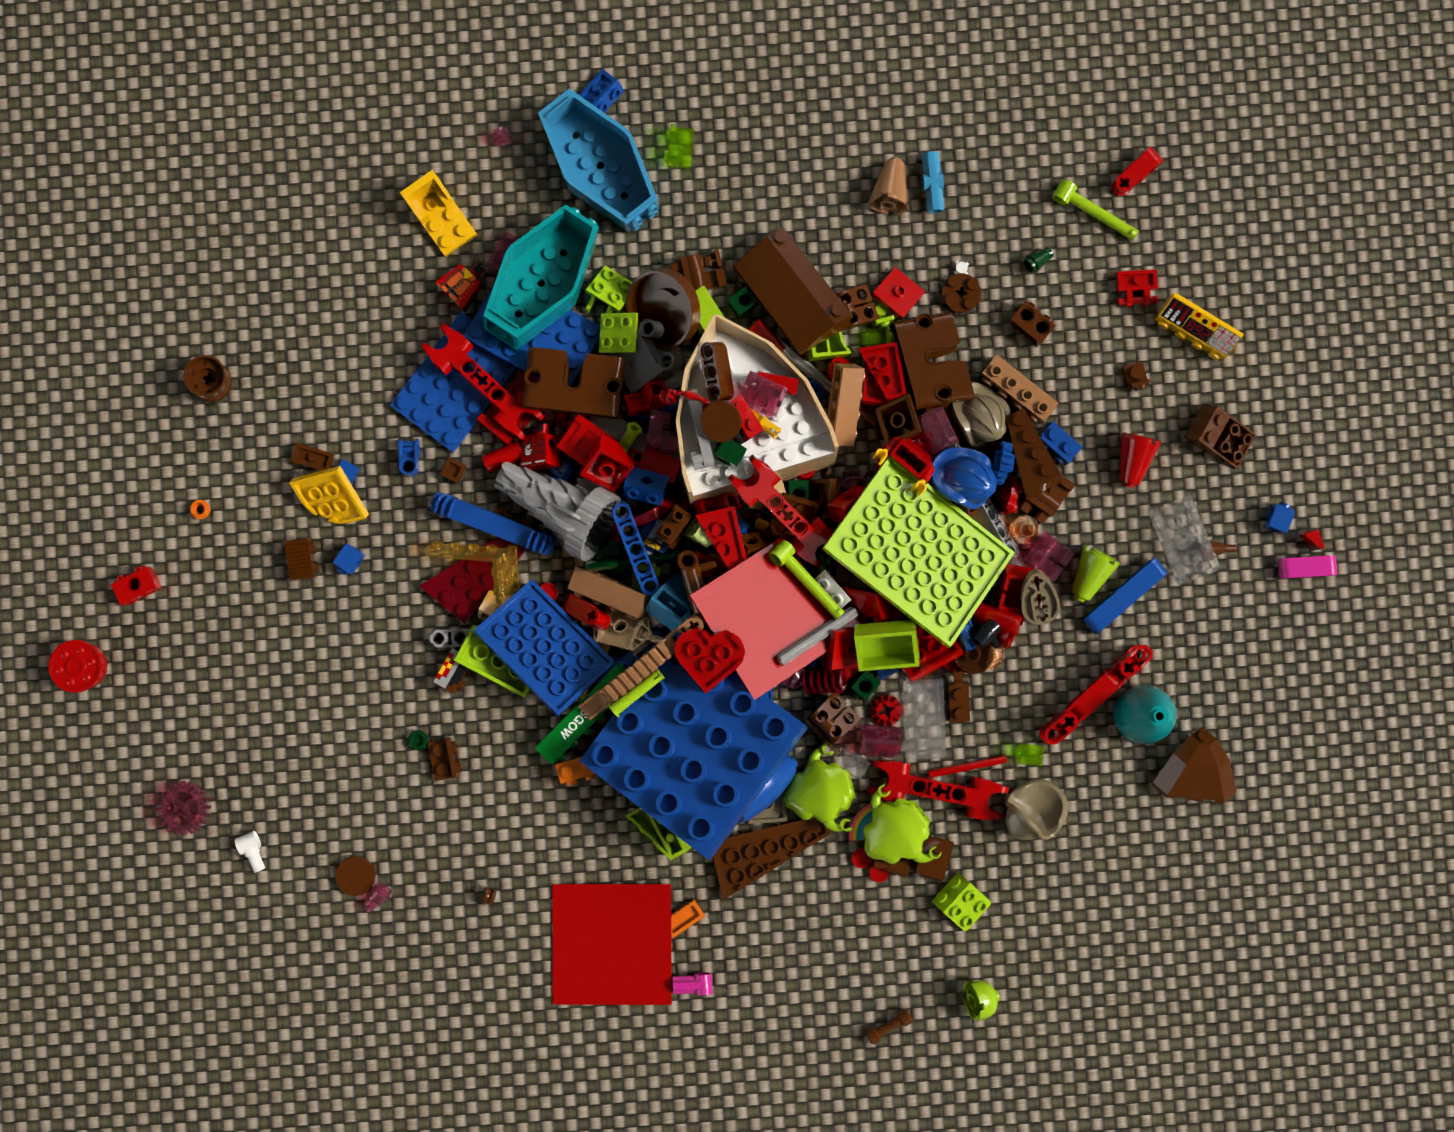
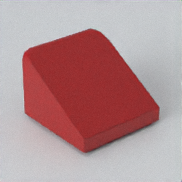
(1313, 538)

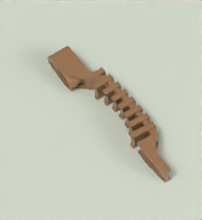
(638, 671)

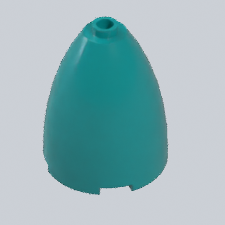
(1144, 714)

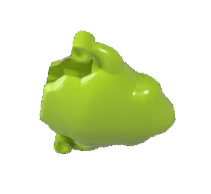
(821, 791)
(897, 831)

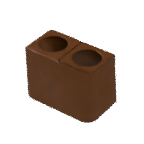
(937, 867)

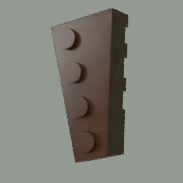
(1033, 459)

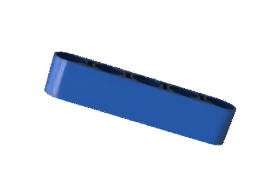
(635, 557)
(1125, 595)

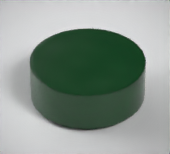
(418, 740)

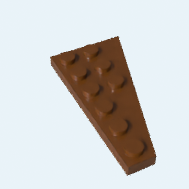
(757, 852)

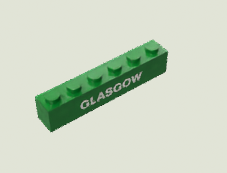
(573, 725)

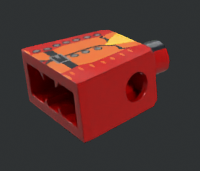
(462, 284)

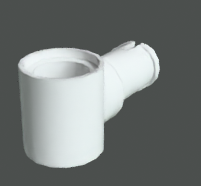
(249, 846)

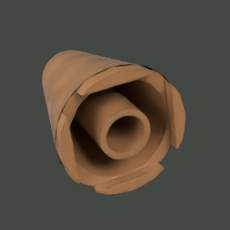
(890, 189)

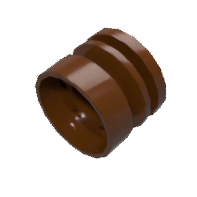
(205, 368)

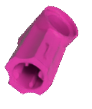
(699, 983)

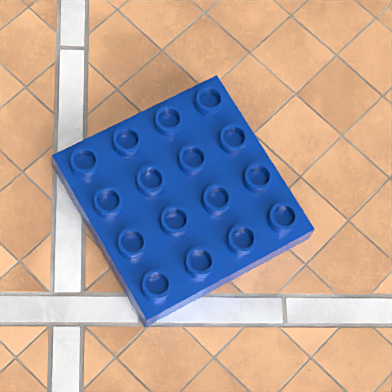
(694, 754)

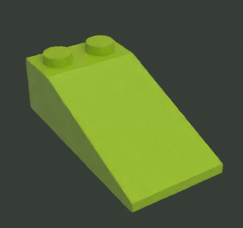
(481, 659)

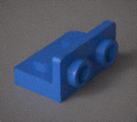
(602, 91)
(1060, 444)

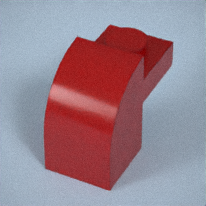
(646, 399)
(717, 502)

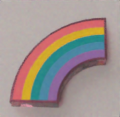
(858, 822)

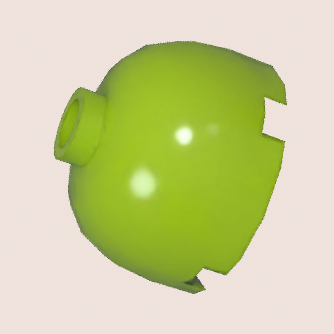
(981, 999)

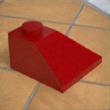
(607, 464)
(871, 604)

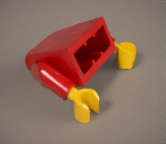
(911, 457)

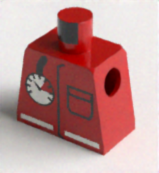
(540, 450)

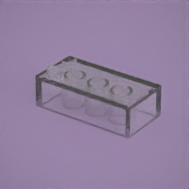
(1184, 540)
(923, 718)

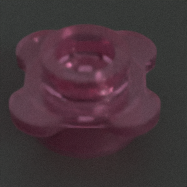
(501, 136)

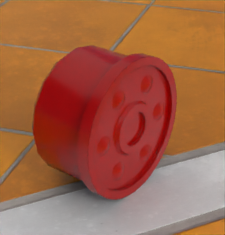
(77, 666)

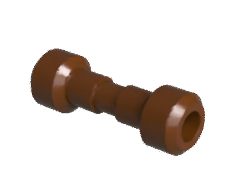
(875, 1034)

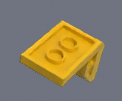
(438, 213)

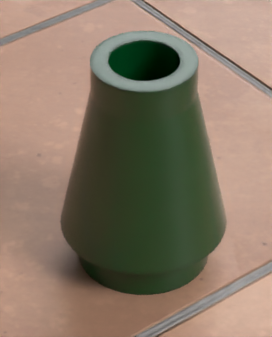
(1037, 260)

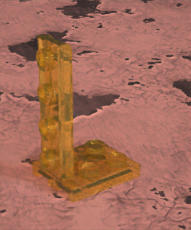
(503, 560)

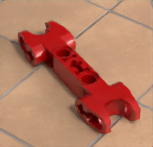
(456, 357)
(761, 487)
(1095, 694)
(973, 796)

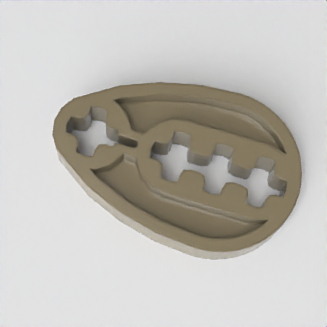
(1029, 601)

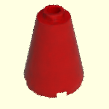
(1136, 457)
(1008, 621)

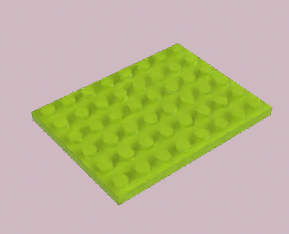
(918, 551)

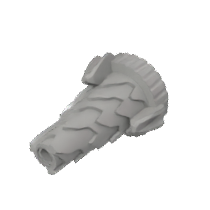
(575, 514)

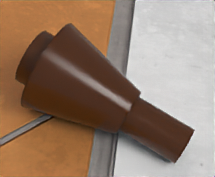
(1220, 548)
(900, 868)

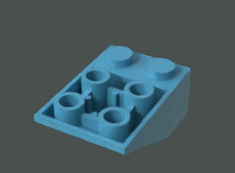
(670, 603)

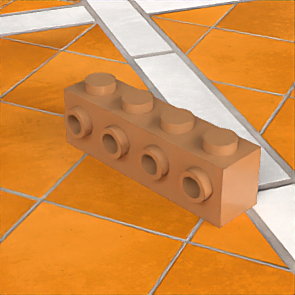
(1018, 389)
(845, 401)
(609, 592)

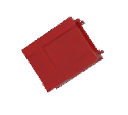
(580, 439)

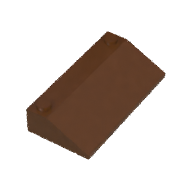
(792, 291)

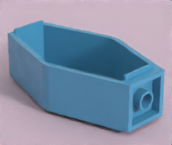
(599, 142)

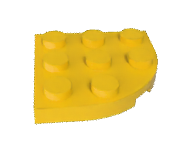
(329, 495)

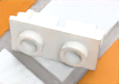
(827, 582)

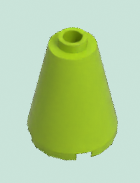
(1092, 573)

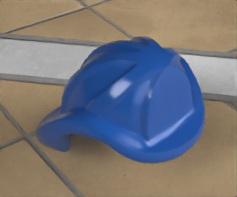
(963, 476)

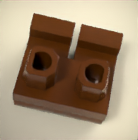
(858, 307)
(823, 720)

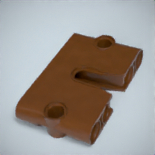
(926, 378)
(588, 398)

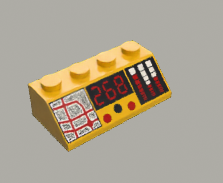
(1198, 327)

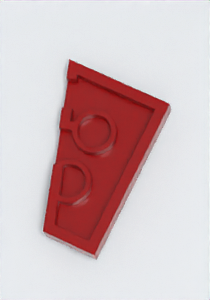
(885, 368)
(724, 533)

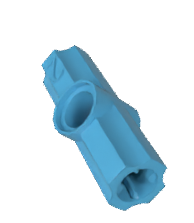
(932, 182)

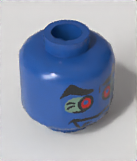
(567, 469)

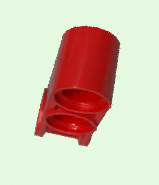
(1137, 172)
(586, 612)

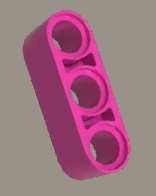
(1307, 567)

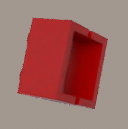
(1010, 588)

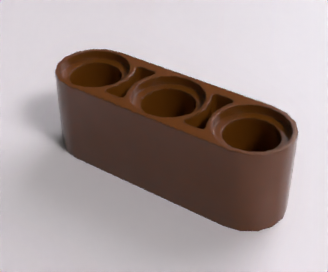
(716, 371)

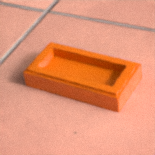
(685, 917)

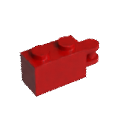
(657, 462)

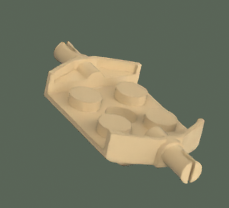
(634, 637)

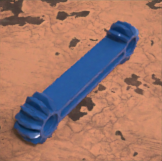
(492, 523)

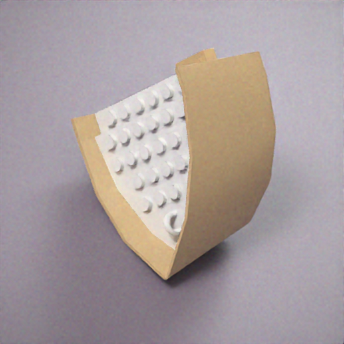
(806, 433)

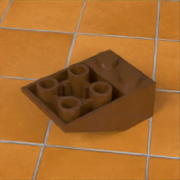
(1220, 435)

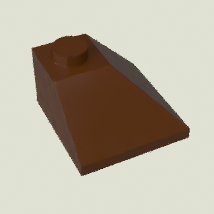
(898, 419)

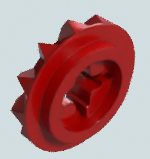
(877, 706)

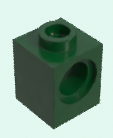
(739, 309)
(729, 453)
(800, 485)
(871, 679)

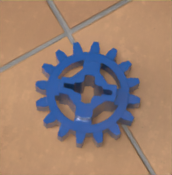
(1003, 462)

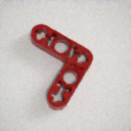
(651, 513)

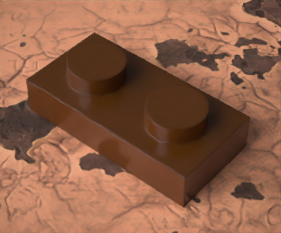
(312, 457)

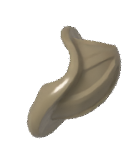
(982, 417)
(1036, 810)

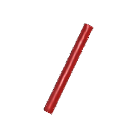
(967, 766)

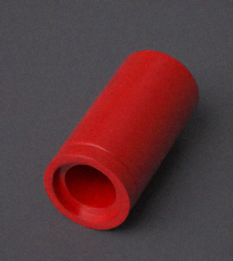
(509, 453)

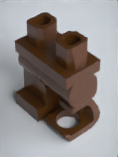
(692, 270)
(1047, 501)
(671, 528)

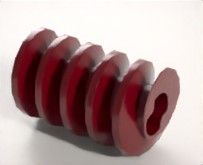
(824, 682)

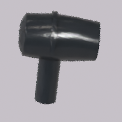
(987, 633)

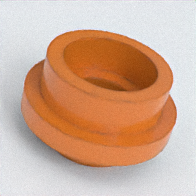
(194, 509)

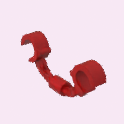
(672, 397)

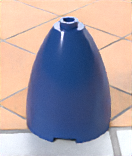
(773, 788)

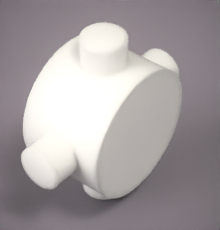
(961, 267)

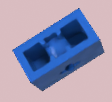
(646, 486)

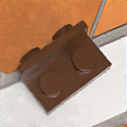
(444, 759)

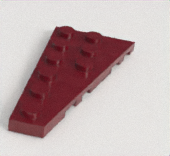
(467, 582)

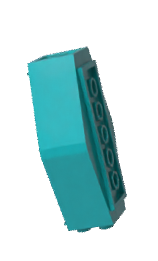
(537, 259)

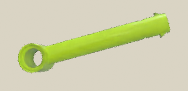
(1066, 193)
(783, 555)

